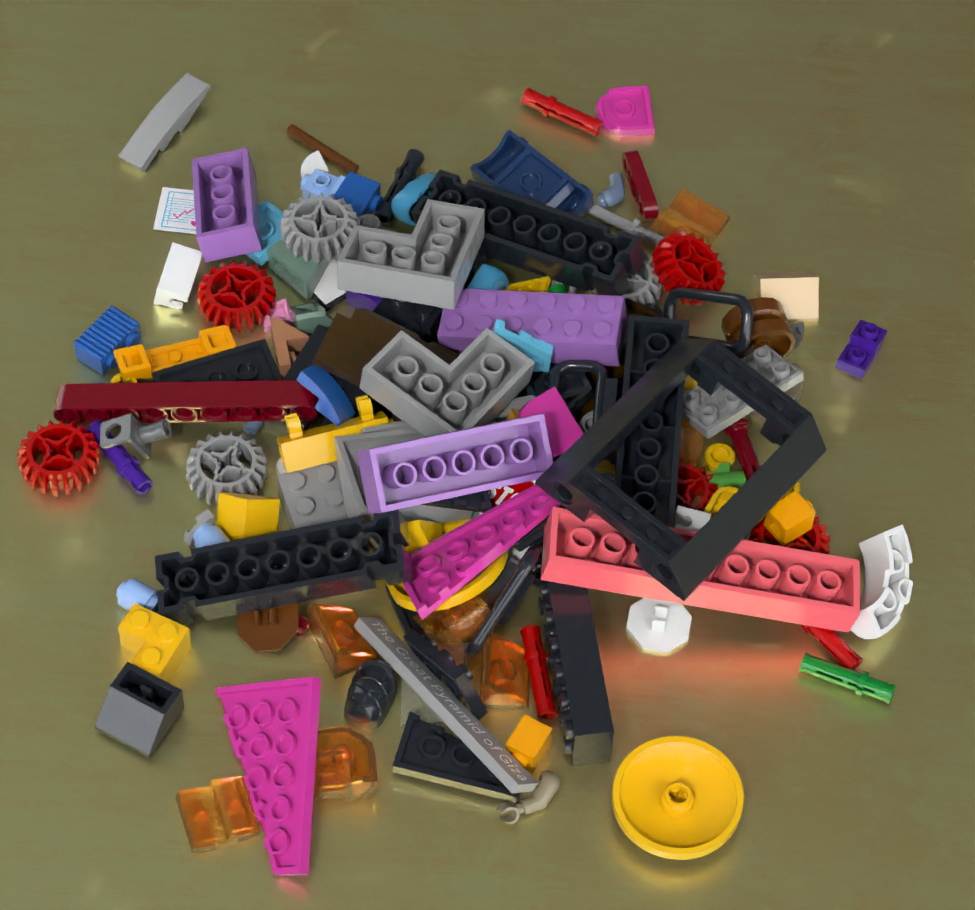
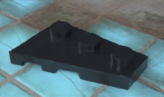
(444, 668)

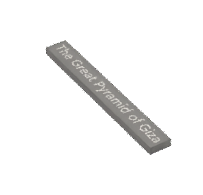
(446, 705)

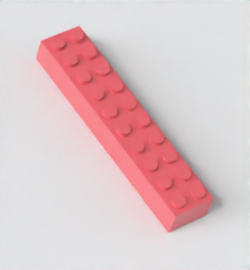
(750, 581)

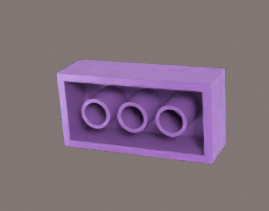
(226, 205)

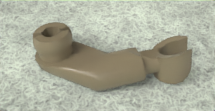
(538, 801)

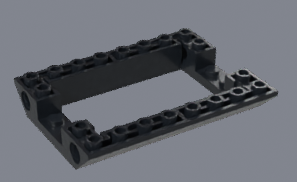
(662, 552)

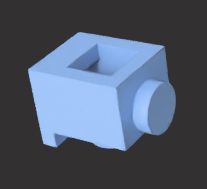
(320, 182)

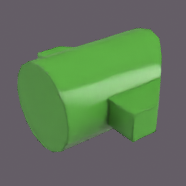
(724, 477)

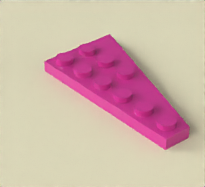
(464, 552)

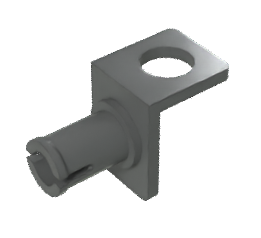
(135, 433)

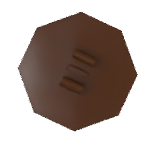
(269, 628)

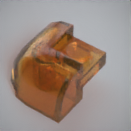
(456, 624)
(344, 764)

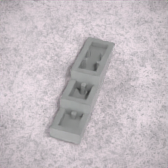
(164, 121)

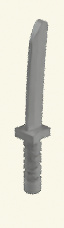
(624, 224)

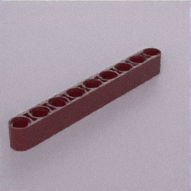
(185, 401)

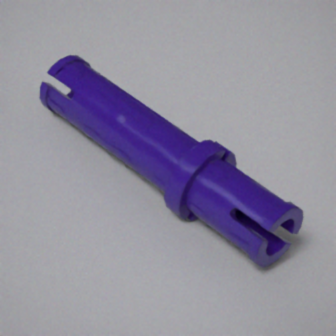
(127, 465)

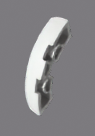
(886, 582)

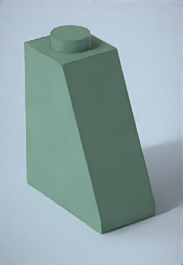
(295, 271)

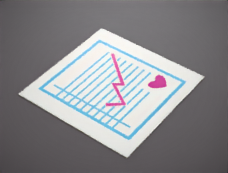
(176, 211)

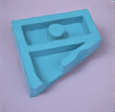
(533, 348)

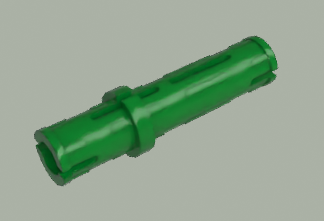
(847, 678)

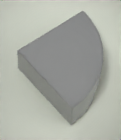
(203, 518)

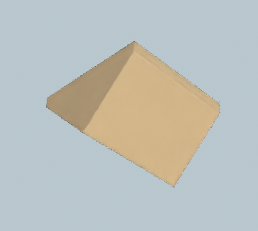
(795, 291)

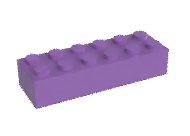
(573, 323)
(454, 463)

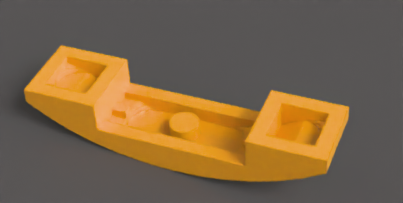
(140, 363)

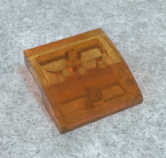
(691, 215)
(217, 814)

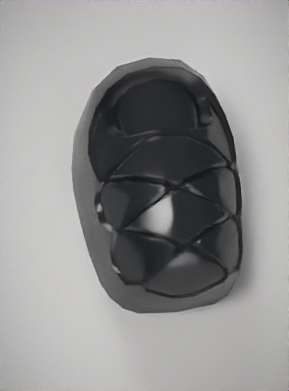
(370, 695)

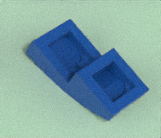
(332, 399)

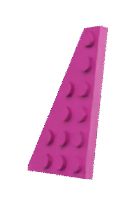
(276, 739)

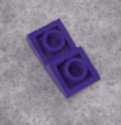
(861, 349)

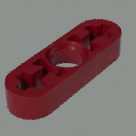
(640, 185)

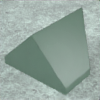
(308, 316)

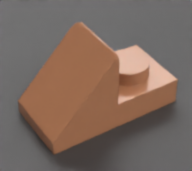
(286, 344)

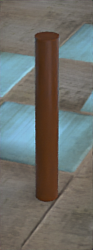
(324, 150)

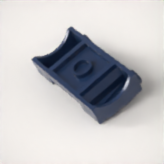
(529, 174)

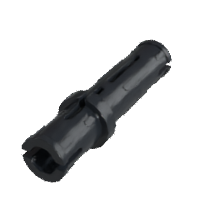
(403, 176)

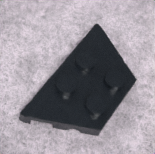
(573, 387)

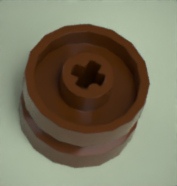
(768, 328)

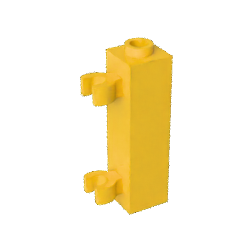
(316, 445)

